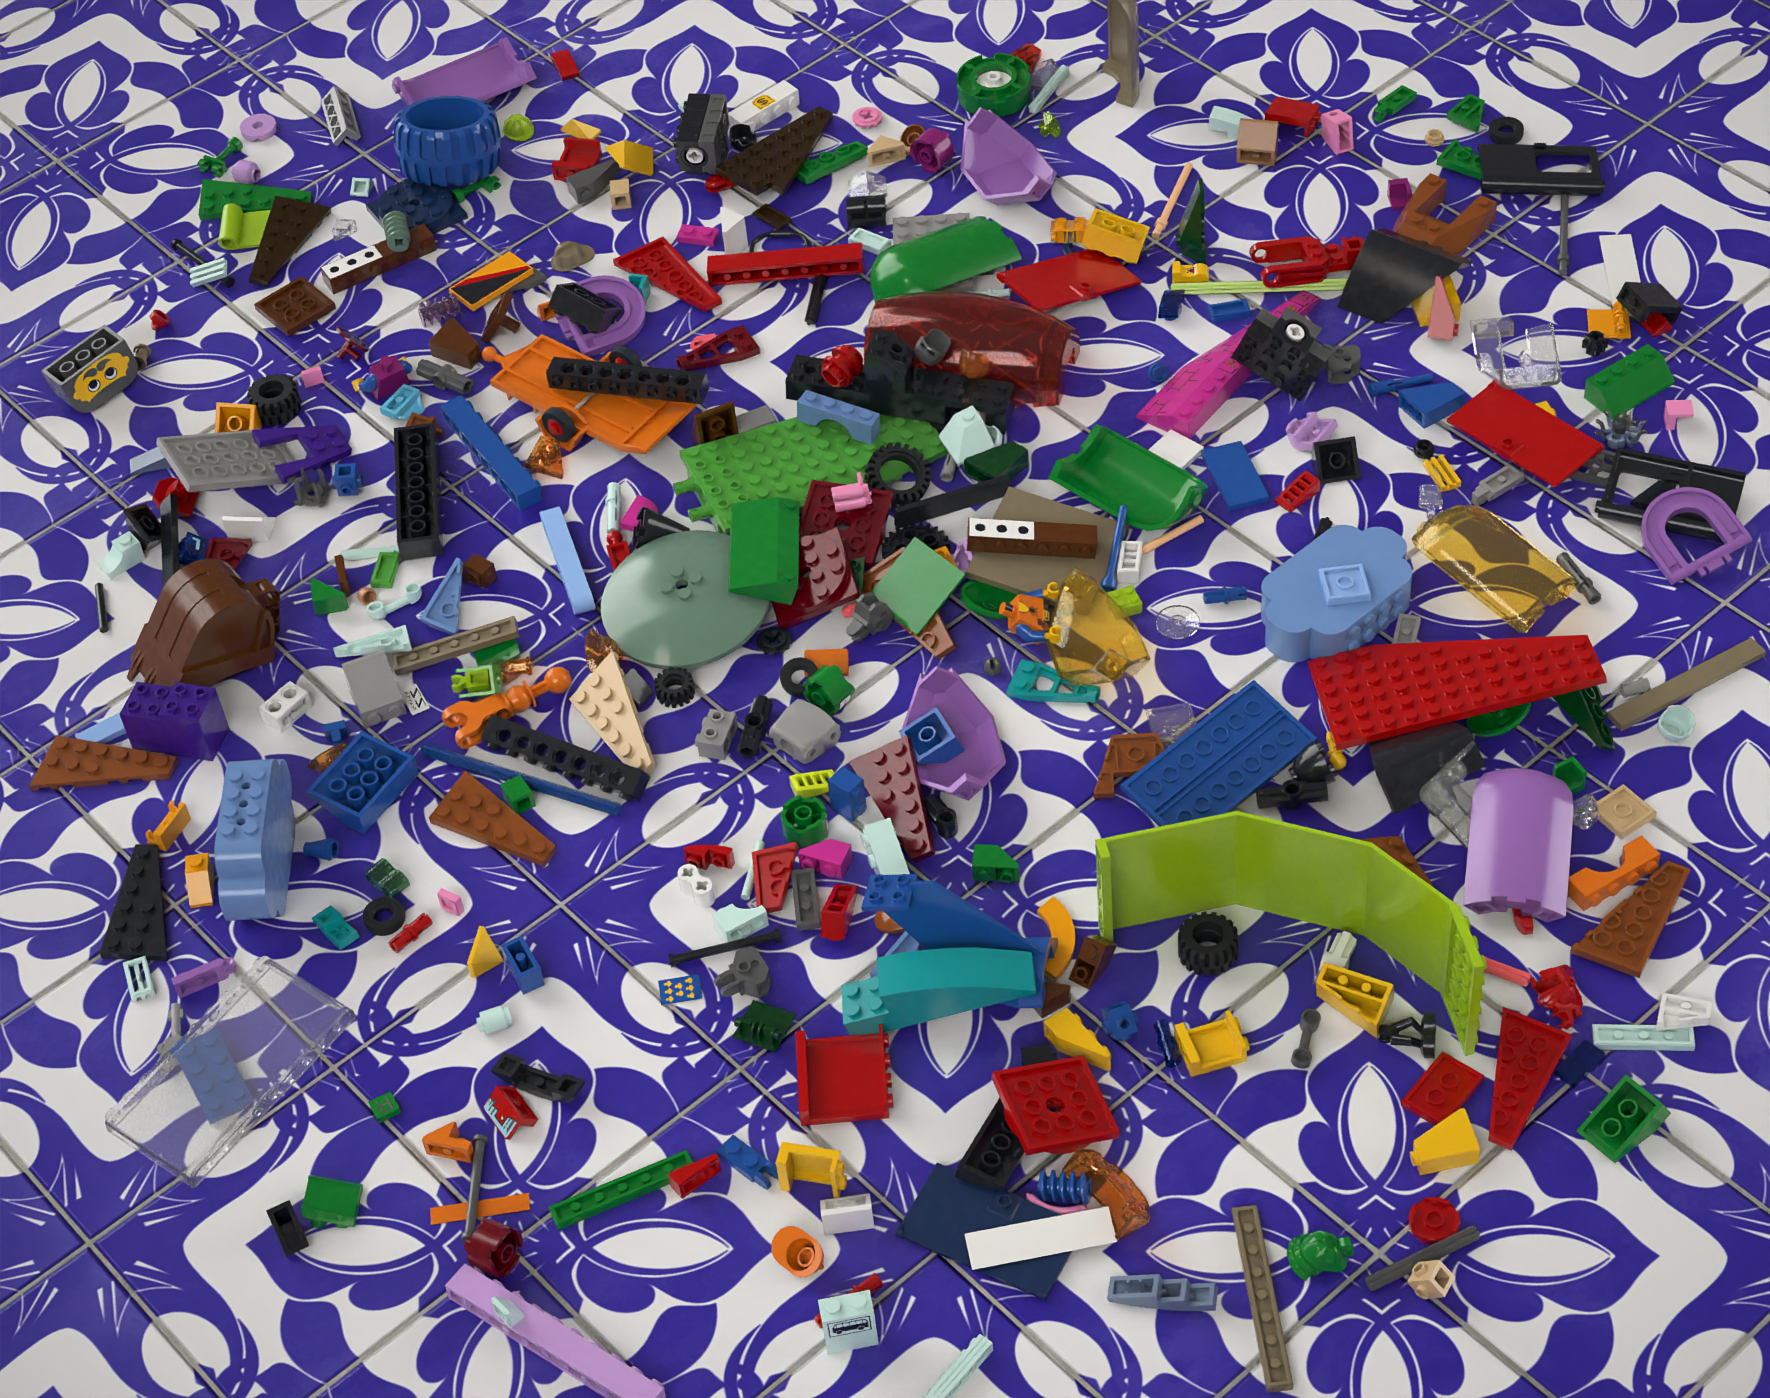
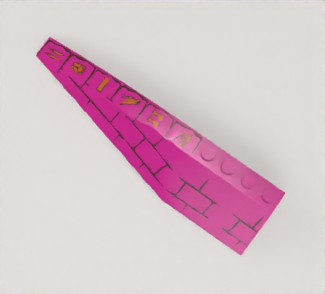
(1208, 381)

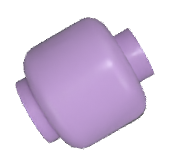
(246, 172)

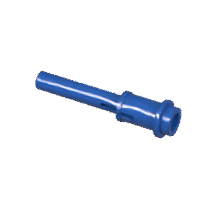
(1376, 388)

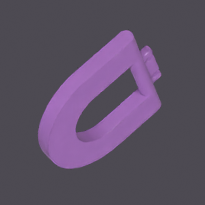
(618, 333)
(1693, 501)

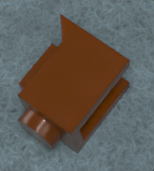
(479, 571)

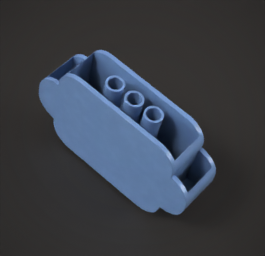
(1295, 607)
(255, 839)

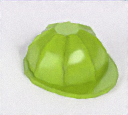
(518, 128)

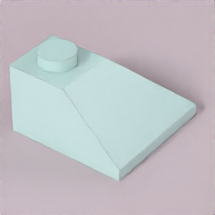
(965, 435)

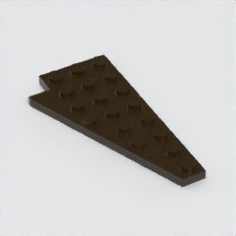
(777, 157)

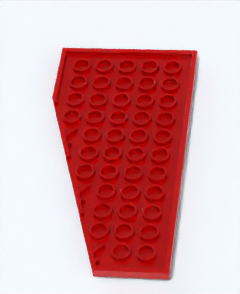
(1425, 684)

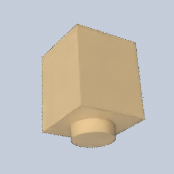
(620, 194)

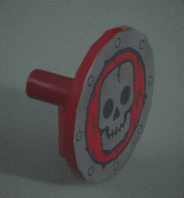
(351, 340)

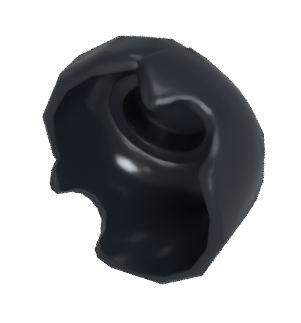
(741, 137)

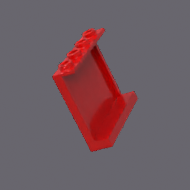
(843, 1078)

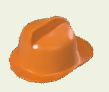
(797, 1251)

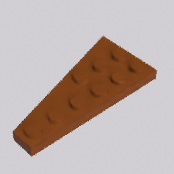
(94, 764)
(1634, 926)

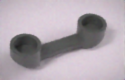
(1309, 1024)

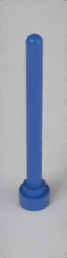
(1109, 582)

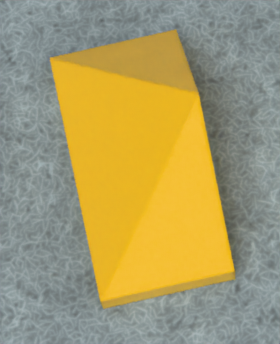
(580, 129)
(483, 954)

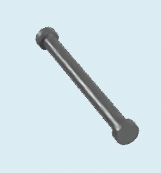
(480, 1142)

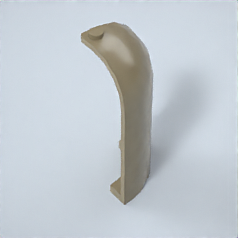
(1123, 49)

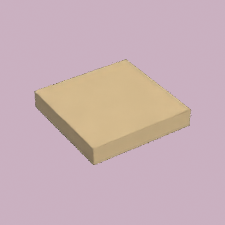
(1624, 812)

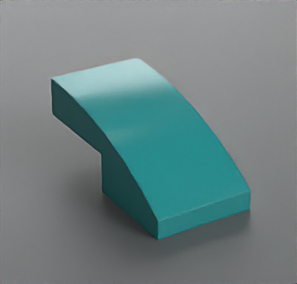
(335, 928)

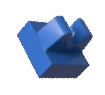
(336, 731)

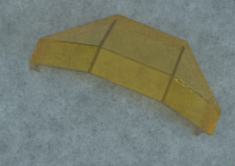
(1096, 635)

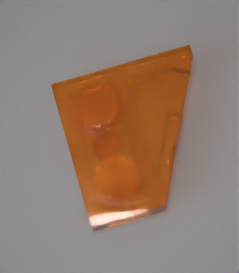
(546, 457)

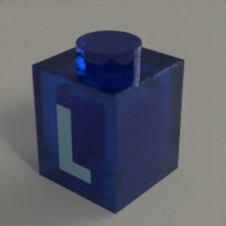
(191, 548)

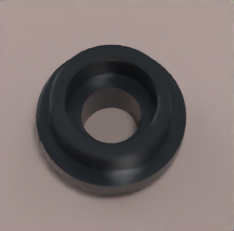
(1423, 449)

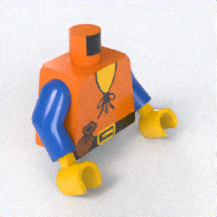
(1030, 615)

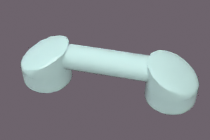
(378, 611)

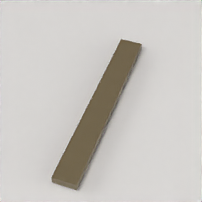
(1686, 684)
(1262, 1299)

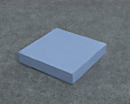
(1344, 584)

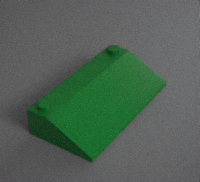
(764, 549)

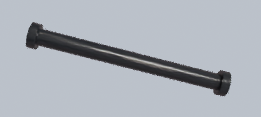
(177, 244)
(724, 947)

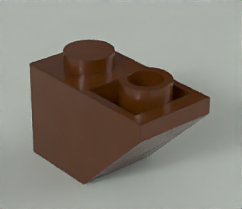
(1092, 960)

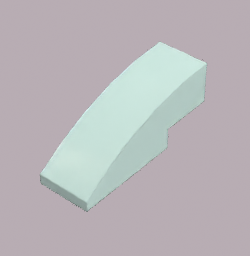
(1226, 120)

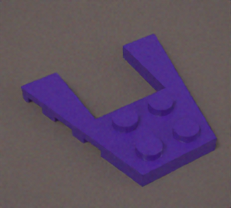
(319, 442)

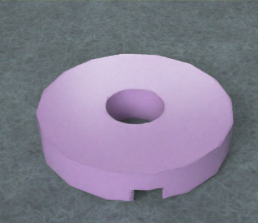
(250, 127)

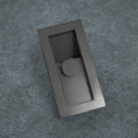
(638, 687)

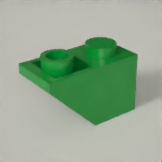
(994, 864)

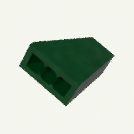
(1001, 460)

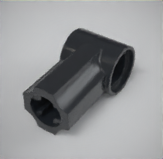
(942, 816)

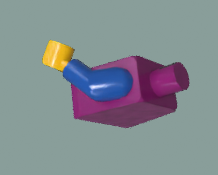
(385, 377)

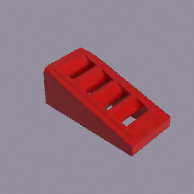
(1305, 481)
(694, 1175)

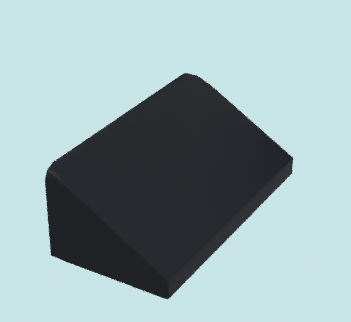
(1644, 499)

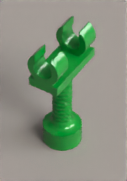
(218, 164)
(488, 185)

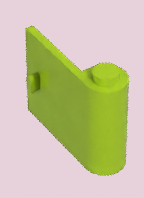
(241, 229)

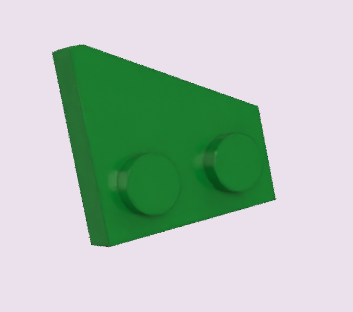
(1468, 112)

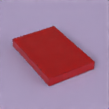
(1442, 1089)

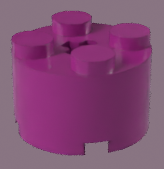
(932, 149)

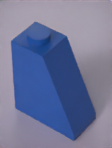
(1431, 402)

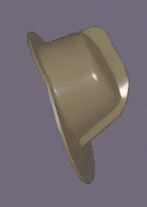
(571, 255)

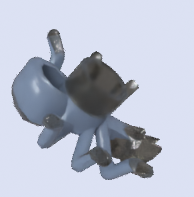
(1620, 430)

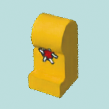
(1189, 273)

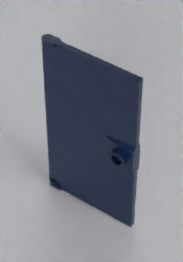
(953, 1207)

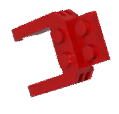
(1316, 259)

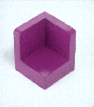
(1399, 193)

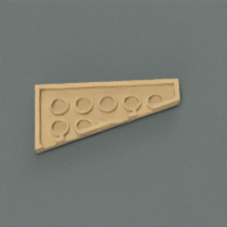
(613, 714)

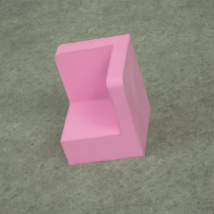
(1676, 409)

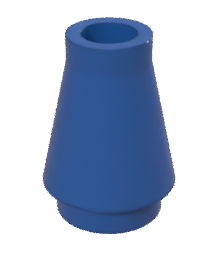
(323, 849)

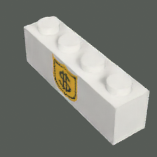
(766, 106)

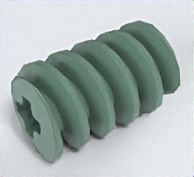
(396, 231)

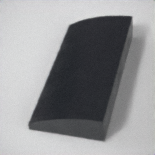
(992, 1153)

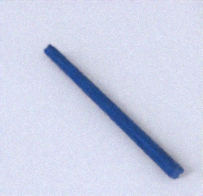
(533, 782)

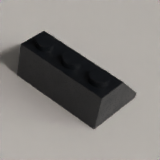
(584, 307)

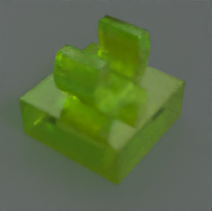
(1049, 125)

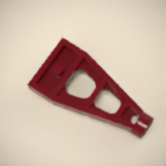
(738, 338)

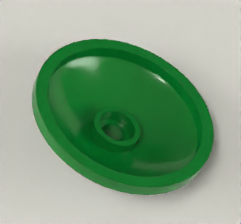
(985, 599)
(1499, 721)

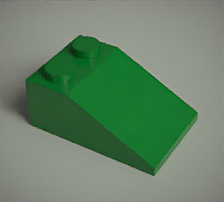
(1623, 1119)

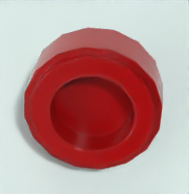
(158, 319)

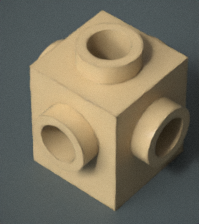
(1431, 1279)

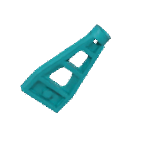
(1027, 675)

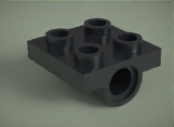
(866, 211)

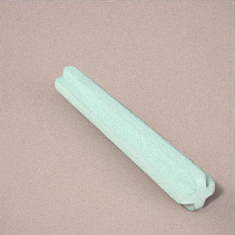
(1048, 89)

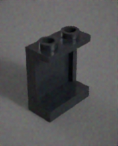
(1648, 298)

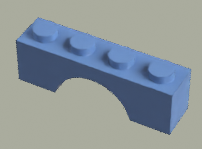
(860, 422)

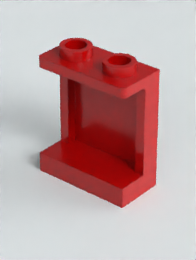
(1294, 113)
(577, 156)

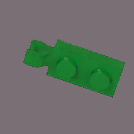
(1394, 102)

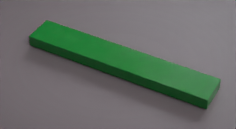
(617, 1191)

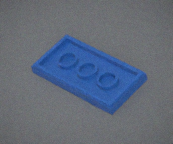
(1235, 476)

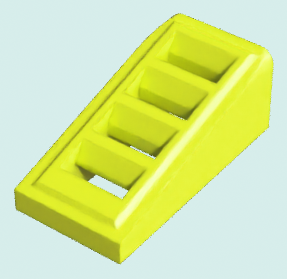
(800, 783)

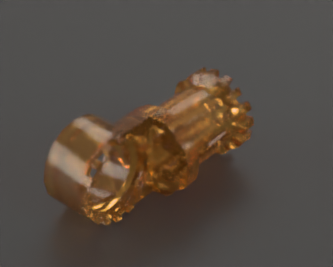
(514, 667)

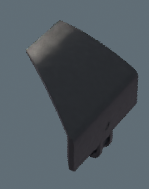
(1394, 273)
(1413, 758)

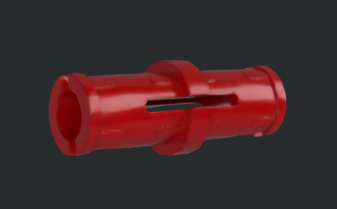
(410, 932)

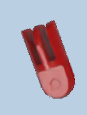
(717, 184)

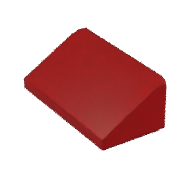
(1656, 324)

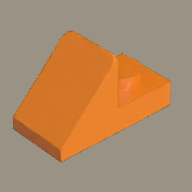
(446, 1144)

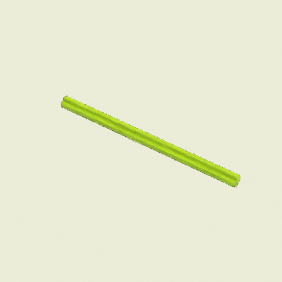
(1255, 287)

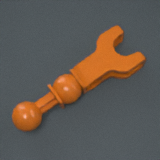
(517, 699)

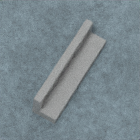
(342, 113)

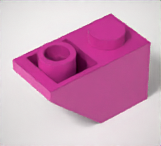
(827, 858)

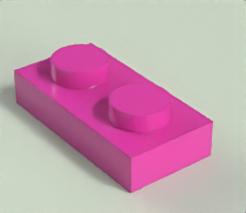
(698, 235)

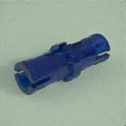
(1167, 1043)

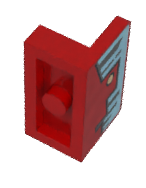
(508, 1110)

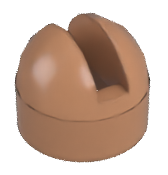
(366, 595)

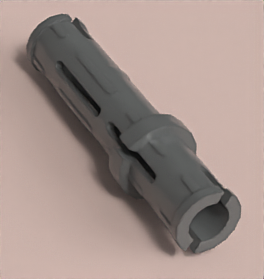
(1585, 584)

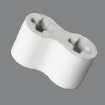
(696, 886)

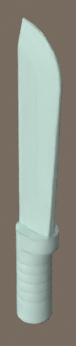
(357, 554)

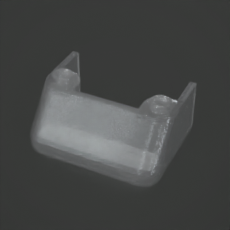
(1537, 364)
(1448, 799)

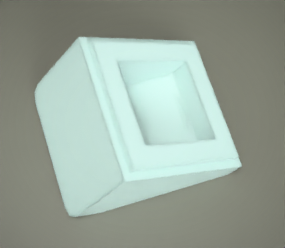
(361, 187)
(507, 1311)

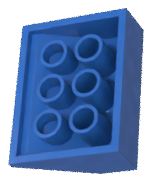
(363, 781)

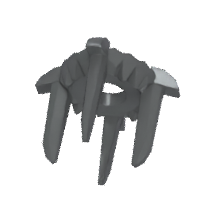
(320, 489)

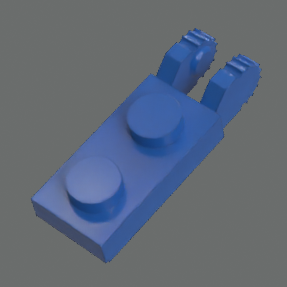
(747, 1161)

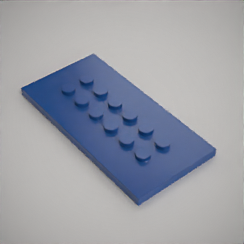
(1220, 759)

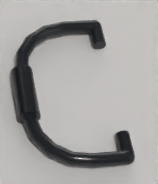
(778, 234)

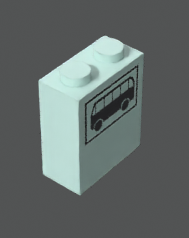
(848, 1322)

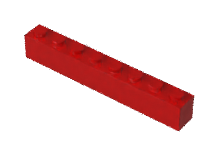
(785, 264)

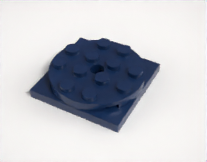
(420, 204)

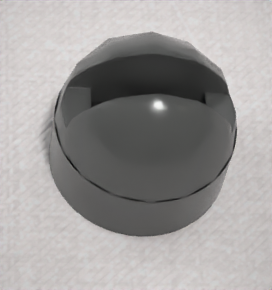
(992, 671)

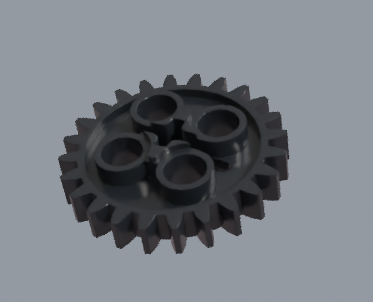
(929, 536)

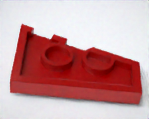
(772, 875)

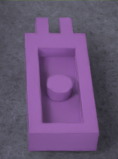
(203, 976)

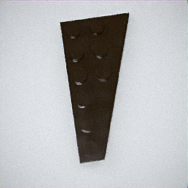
(285, 233)

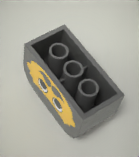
(92, 370)

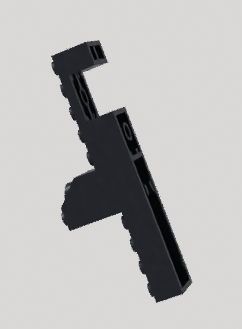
(899, 389)

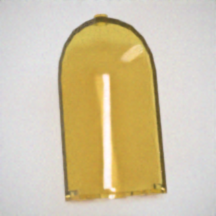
(1494, 563)

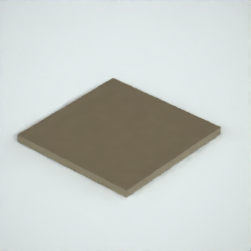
(1034, 572)

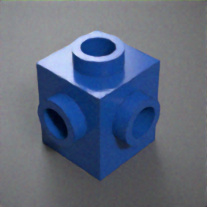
(347, 479)
(1119, 1021)

